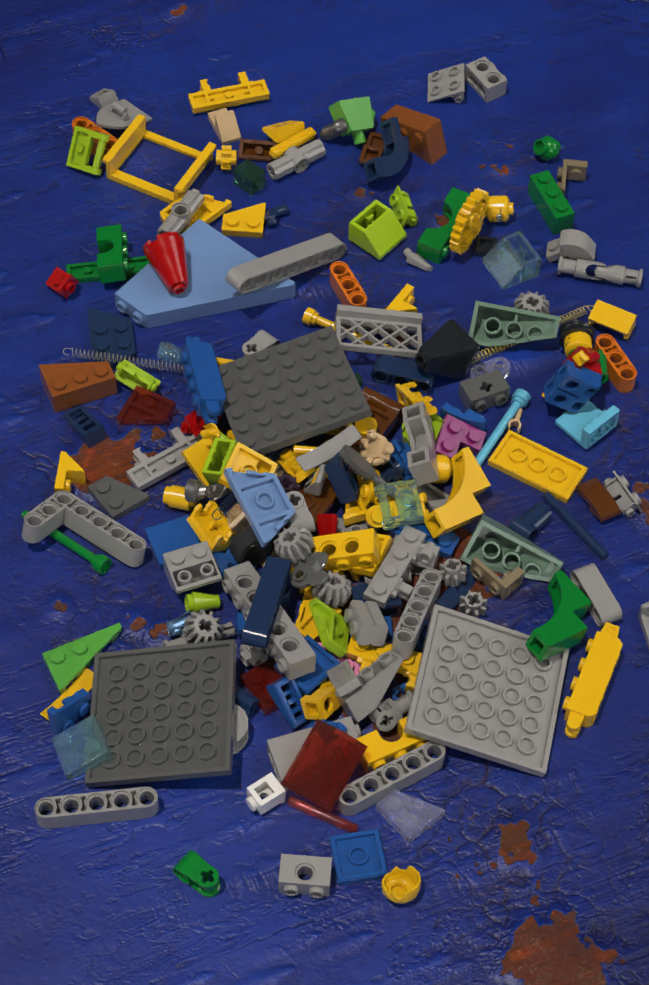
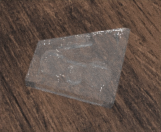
(408, 814)

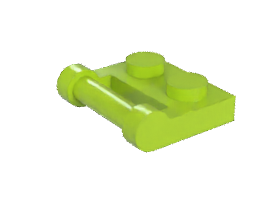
(81, 150)

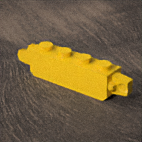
(593, 680)

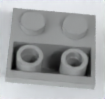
(191, 567)

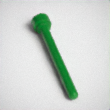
(100, 563)

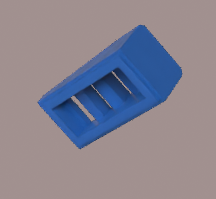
(278, 697)

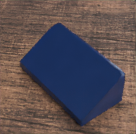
(342, 479)

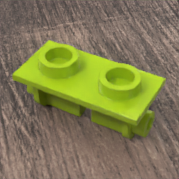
(402, 207)
(132, 376)

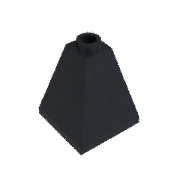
(448, 352)

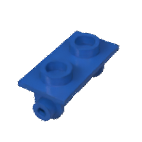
(400, 455)

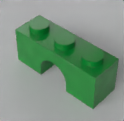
(114, 253)

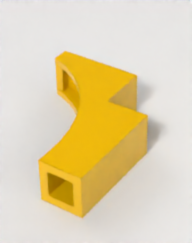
(461, 504)

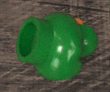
(546, 148)

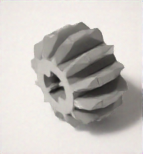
(532, 302)
(294, 543)
(334, 591)
(202, 627)

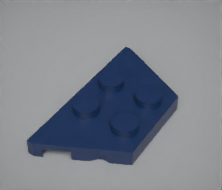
(110, 335)

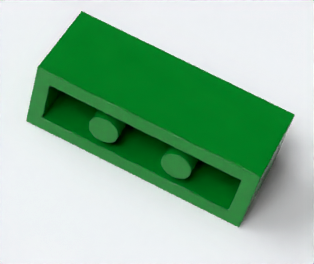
(550, 202)

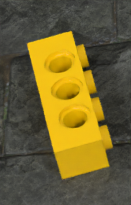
(343, 544)

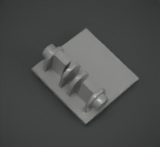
(447, 83)

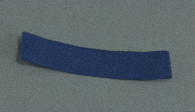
(451, 596)

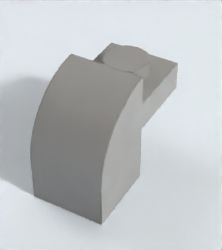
(572, 244)

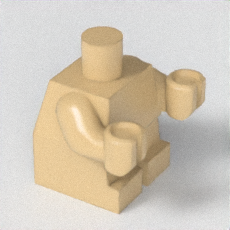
(375, 448)

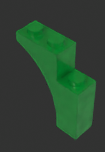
(565, 626)

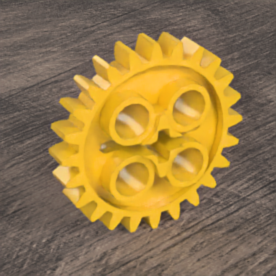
(469, 221)

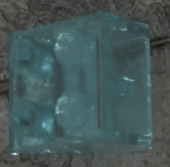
(512, 260)

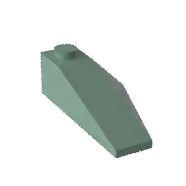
(506, 325)
(505, 550)

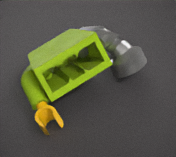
(214, 465)

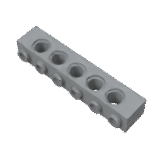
(286, 643)

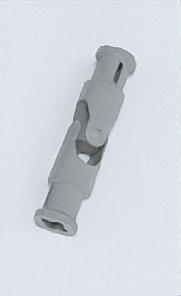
(615, 273)

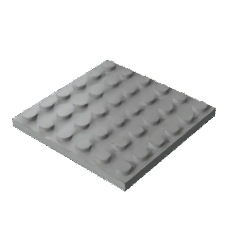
(485, 692)

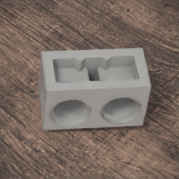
(485, 79)

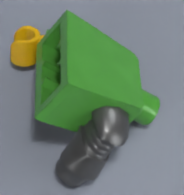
(350, 118)

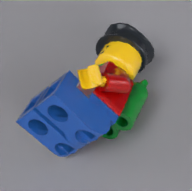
(581, 371)

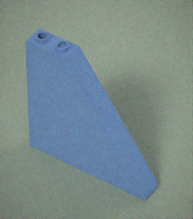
(208, 262)

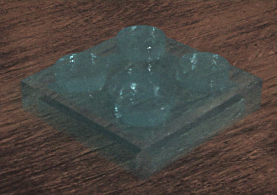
(81, 747)

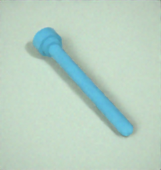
(519, 400)

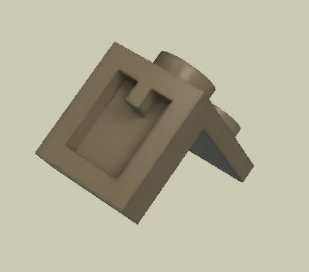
(572, 171)
(496, 585)

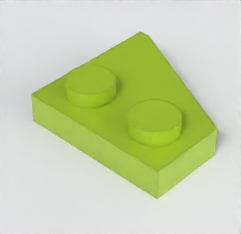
(330, 627)

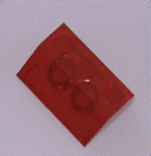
(324, 765)

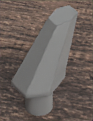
(416, 260)

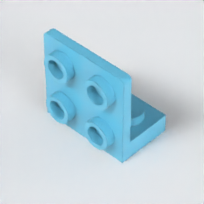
(588, 423)

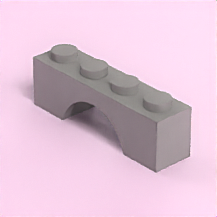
(422, 457)

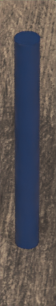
(575, 525)

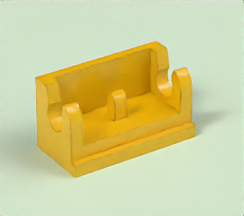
(613, 318)
(408, 398)
(213, 531)

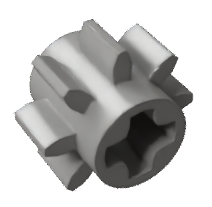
(453, 572)
(473, 604)
(252, 655)

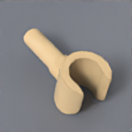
(516, 421)

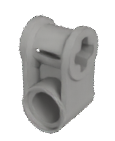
(261, 341)
(302, 514)

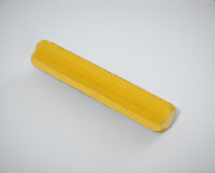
(296, 140)

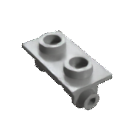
(628, 500)

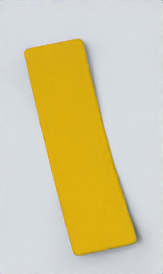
(84, 681)

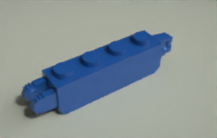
(203, 379)

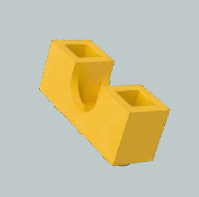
(382, 752)

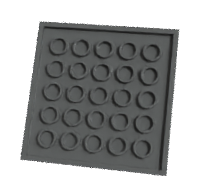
(291, 392)
(165, 712)

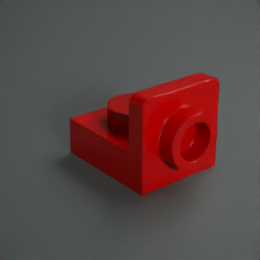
(62, 282)

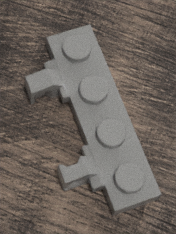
(153, 469)
(388, 579)

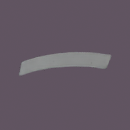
(328, 449)

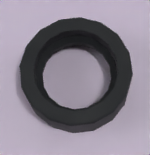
(242, 548)

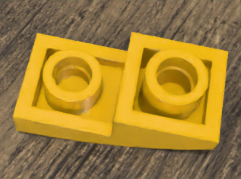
(290, 465)

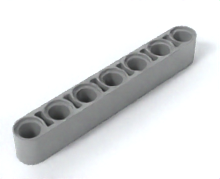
(285, 263)

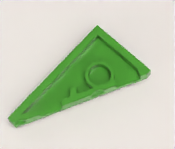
(72, 658)

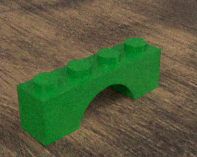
(435, 241)

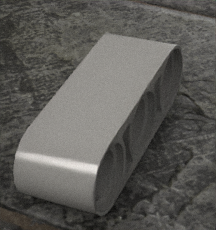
(604, 604)

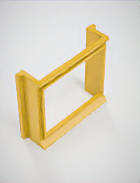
(127, 143)

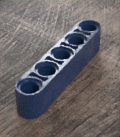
(266, 602)

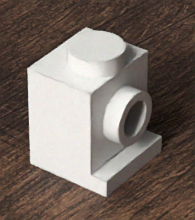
(265, 787)

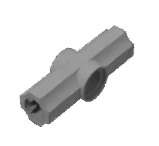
(296, 159)
(182, 212)

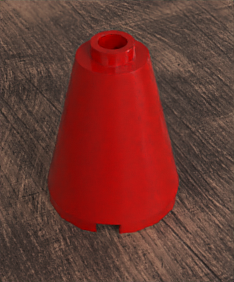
(169, 260)

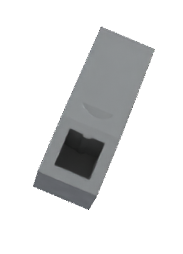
(374, 683)

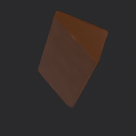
(255, 150)

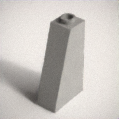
(285, 748)

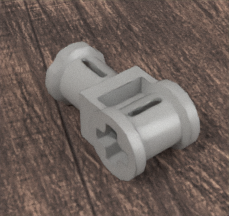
(391, 711)

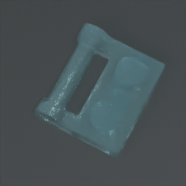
(406, 502)

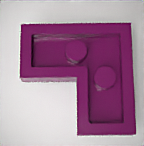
(455, 434)

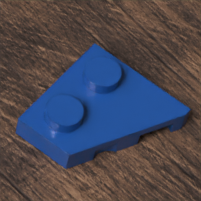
(73, 708)

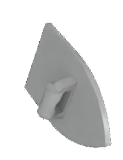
(118, 115)

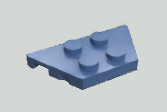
(261, 501)

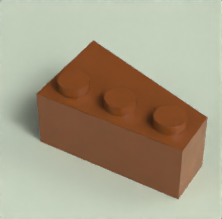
(423, 132)
(77, 383)

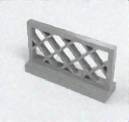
(378, 321)

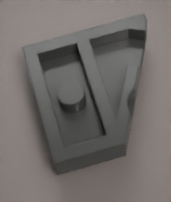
(116, 497)

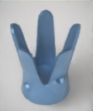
(174, 626)

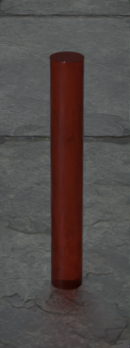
(322, 814)

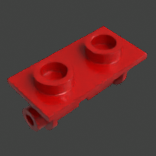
(193, 423)

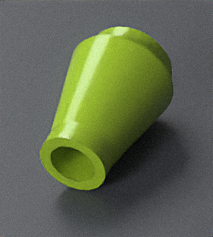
(196, 601)

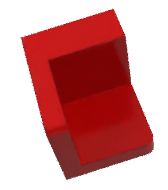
(326, 524)

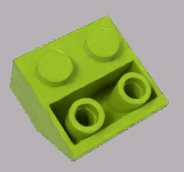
(376, 230)

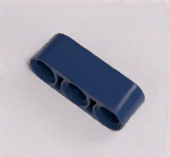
(395, 370)

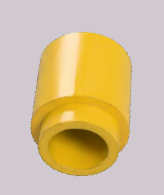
(175, 498)

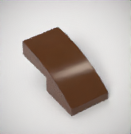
(373, 148)
(599, 499)

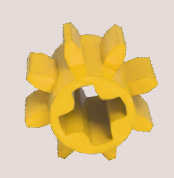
(226, 157)

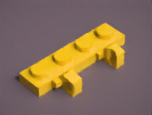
(234, 95)
(367, 655)

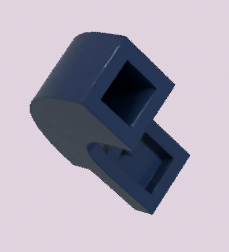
(394, 156)

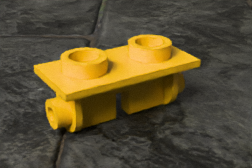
(367, 490)

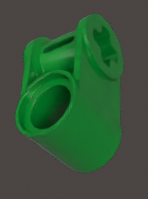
(195, 871)

